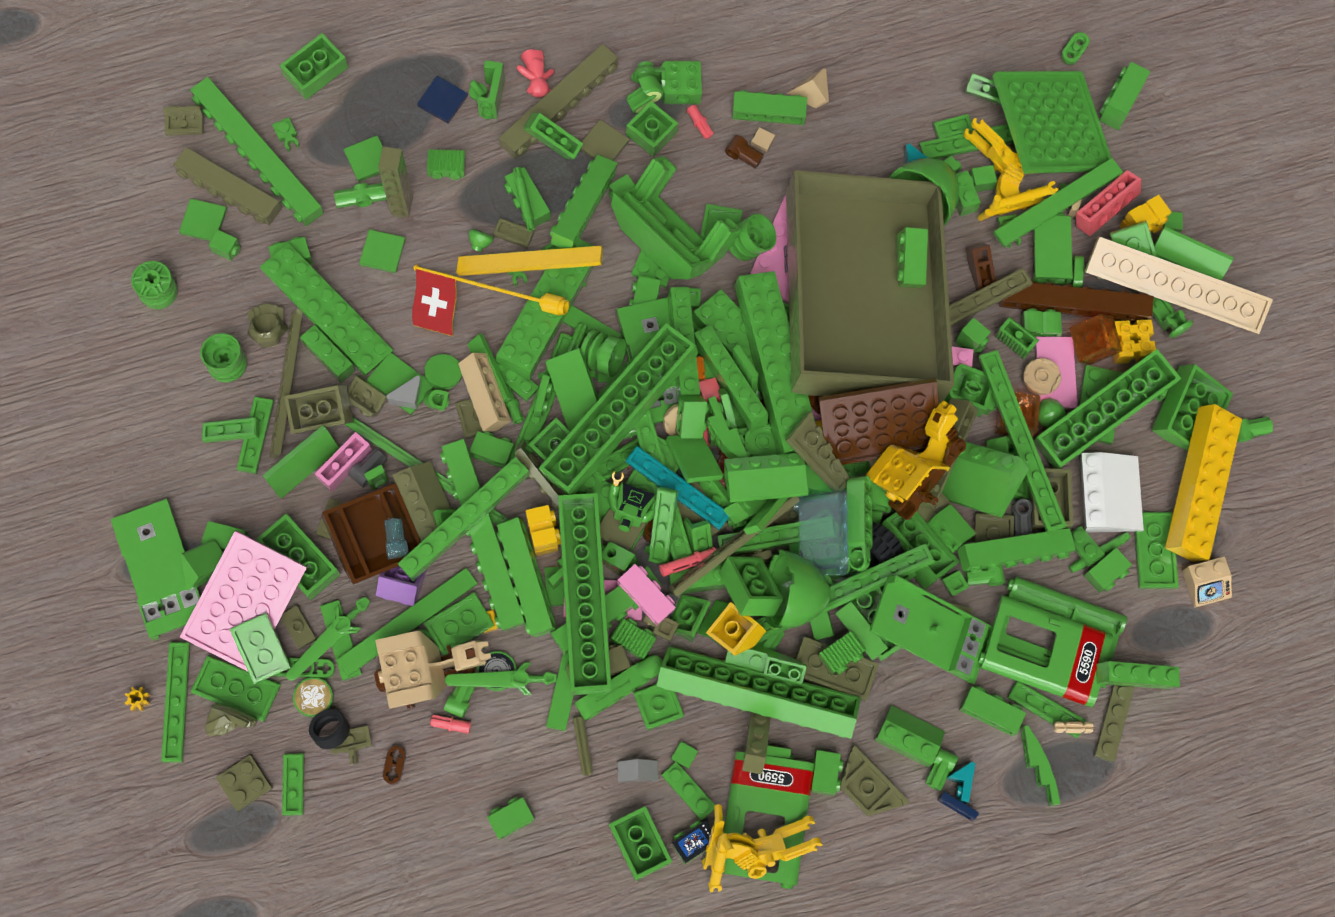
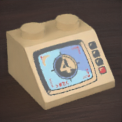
(1208, 581)

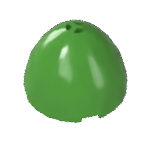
(937, 172)
(802, 588)

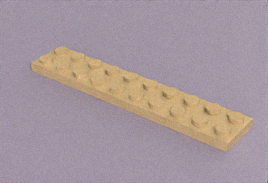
(1178, 285)

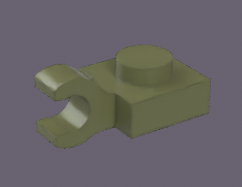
(665, 629)

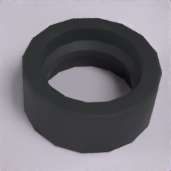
(335, 739)

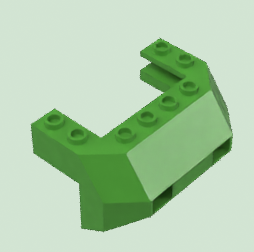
(663, 232)

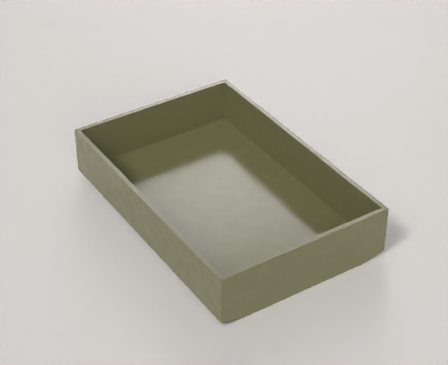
(845, 305)

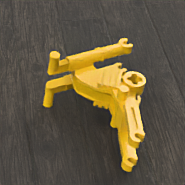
(1007, 162)
(752, 853)

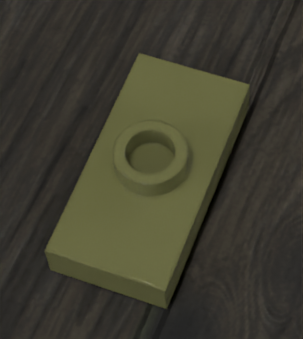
(513, 233)
(298, 627)

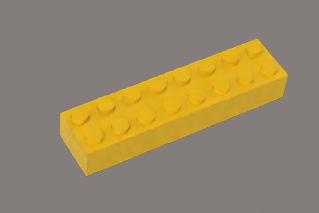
(1203, 483)

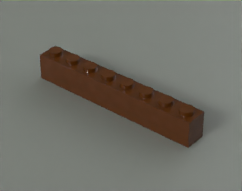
(1082, 301)

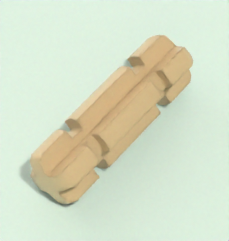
(1073, 727)

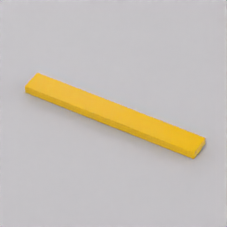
(530, 260)

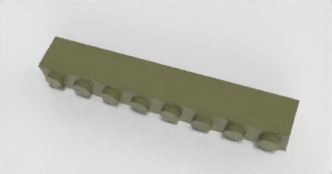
(562, 98)

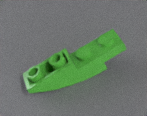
(727, 439)
(771, 663)

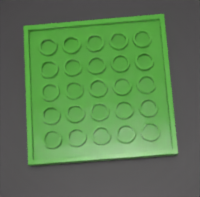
(1052, 121)

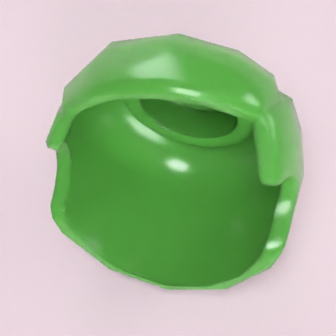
(1050, 412)

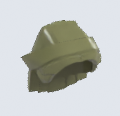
(266, 325)
(225, 719)

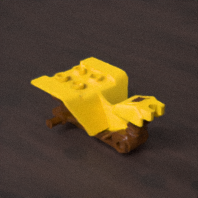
(912, 475)

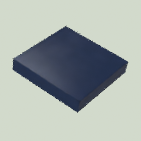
(442, 99)

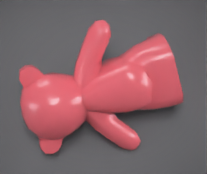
(535, 72)

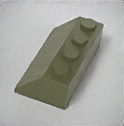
(421, 496)

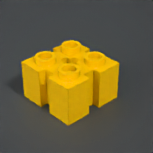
(1153, 211)
(1134, 341)
(542, 531)

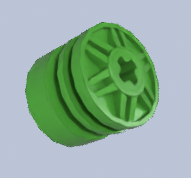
(755, 238)
(156, 294)
(603, 352)
(223, 357)

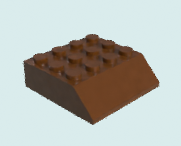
(360, 532)

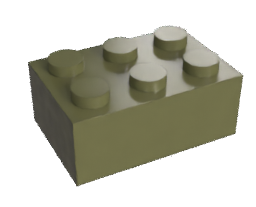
(318, 407)
(1062, 487)

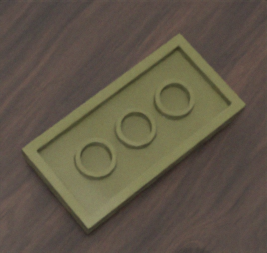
(854, 681)

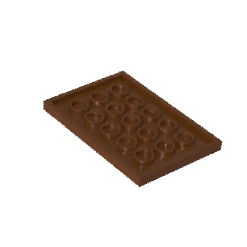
(870, 420)

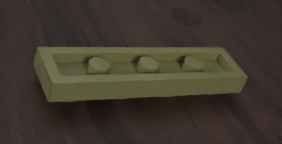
(1113, 722)

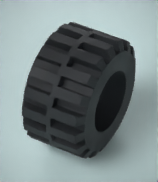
(884, 545)

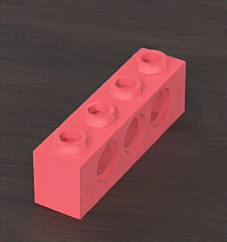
(1108, 203)

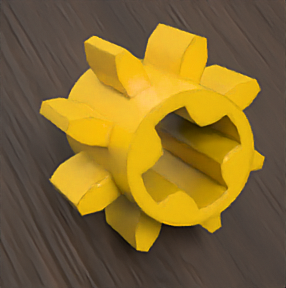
(137, 704)

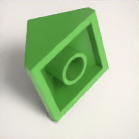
(200, 564)
(690, 615)

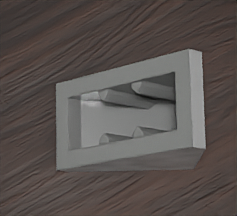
(407, 394)
(638, 771)

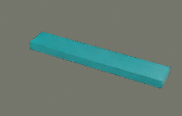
(687, 494)

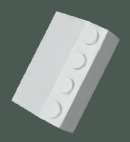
(1111, 492)

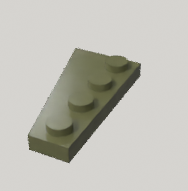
(817, 453)
(531, 464)

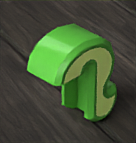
(649, 91)

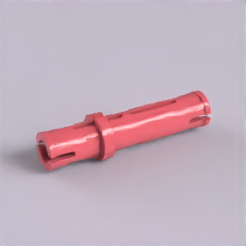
(685, 562)

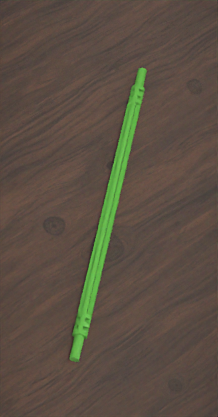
(410, 460)

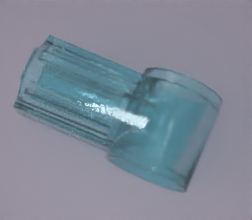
(396, 544)

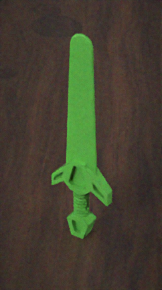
(340, 626)
(508, 679)

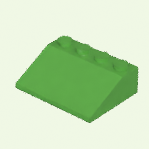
(1182, 402)
(985, 479)

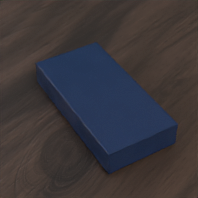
(958, 806)

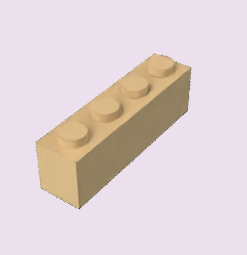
(484, 392)

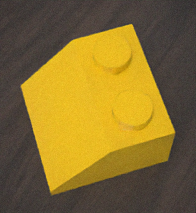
(735, 631)

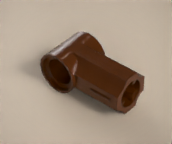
(739, 149)

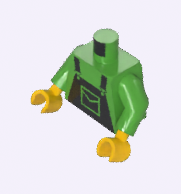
(630, 504)

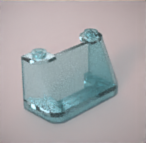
(824, 531)

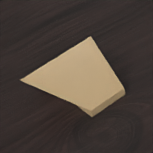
(813, 88)

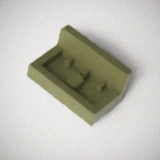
(183, 120)
(366, 397)

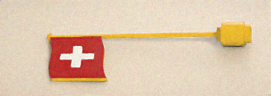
(437, 298)

